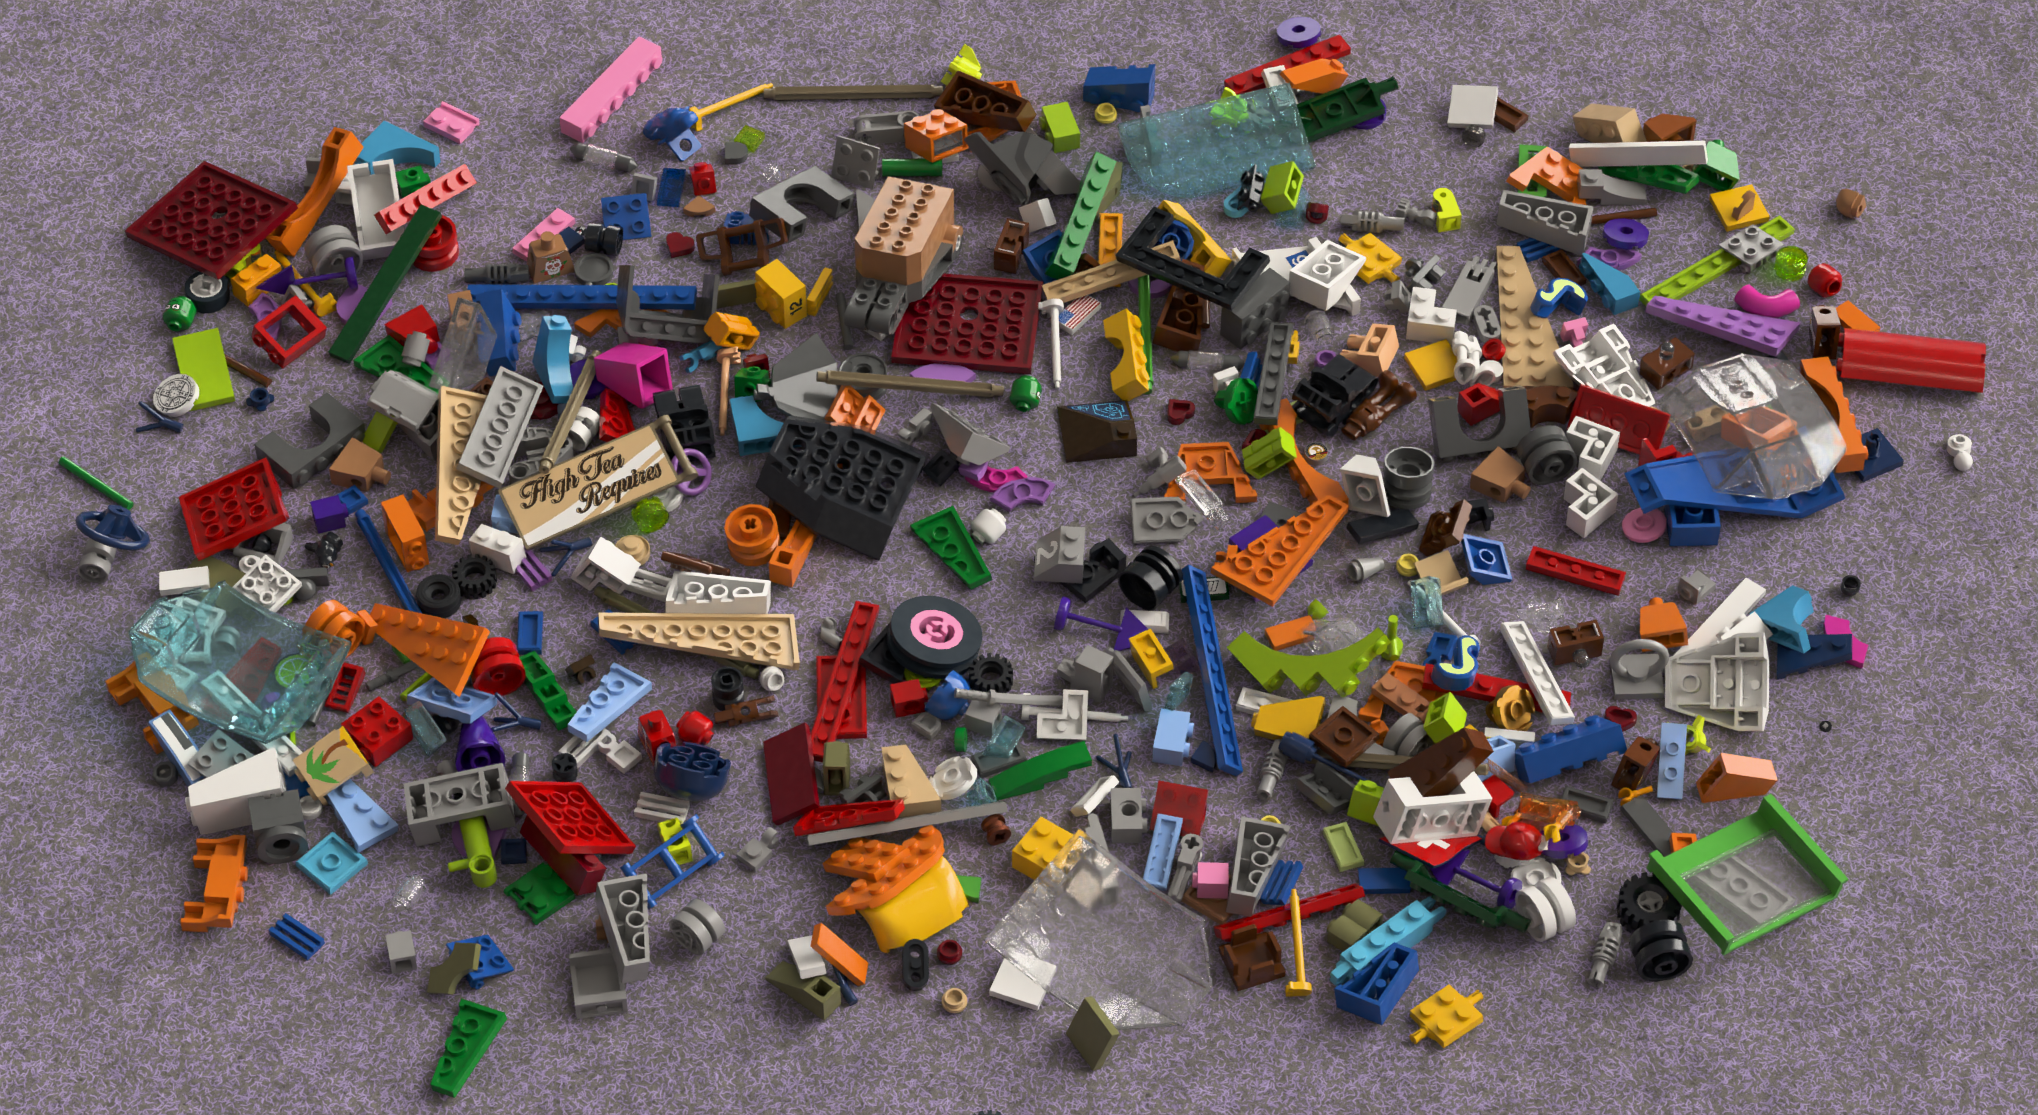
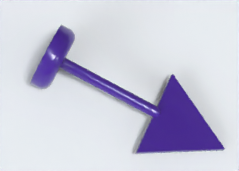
(280, 282)
(1129, 627)
(1506, 893)

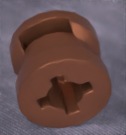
(996, 830)

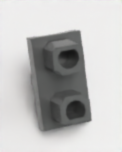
(1431, 270)
(868, 790)

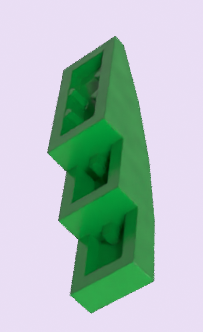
(547, 691)
(1041, 769)

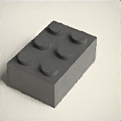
(1262, 304)

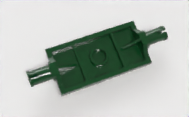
(1344, 107)
(1486, 916)

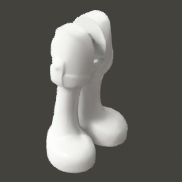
(1468, 365)

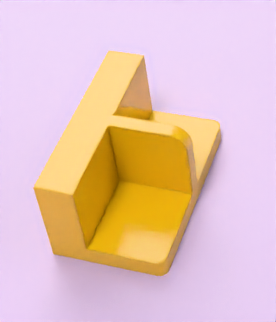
(1150, 656)

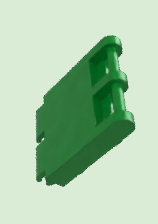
(542, 891)

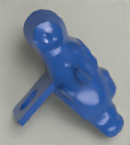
(672, 127)

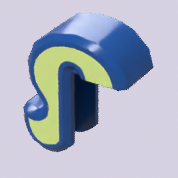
(1559, 291)
(1463, 671)

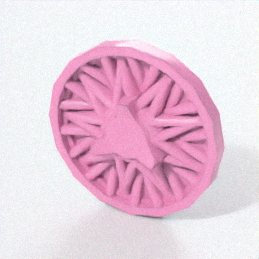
(1644, 527)

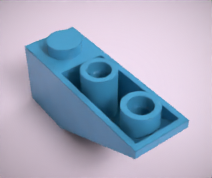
(1613, 286)

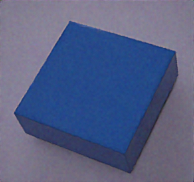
(353, 498)

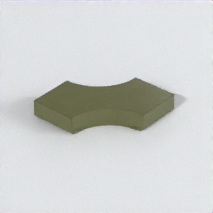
(445, 977)

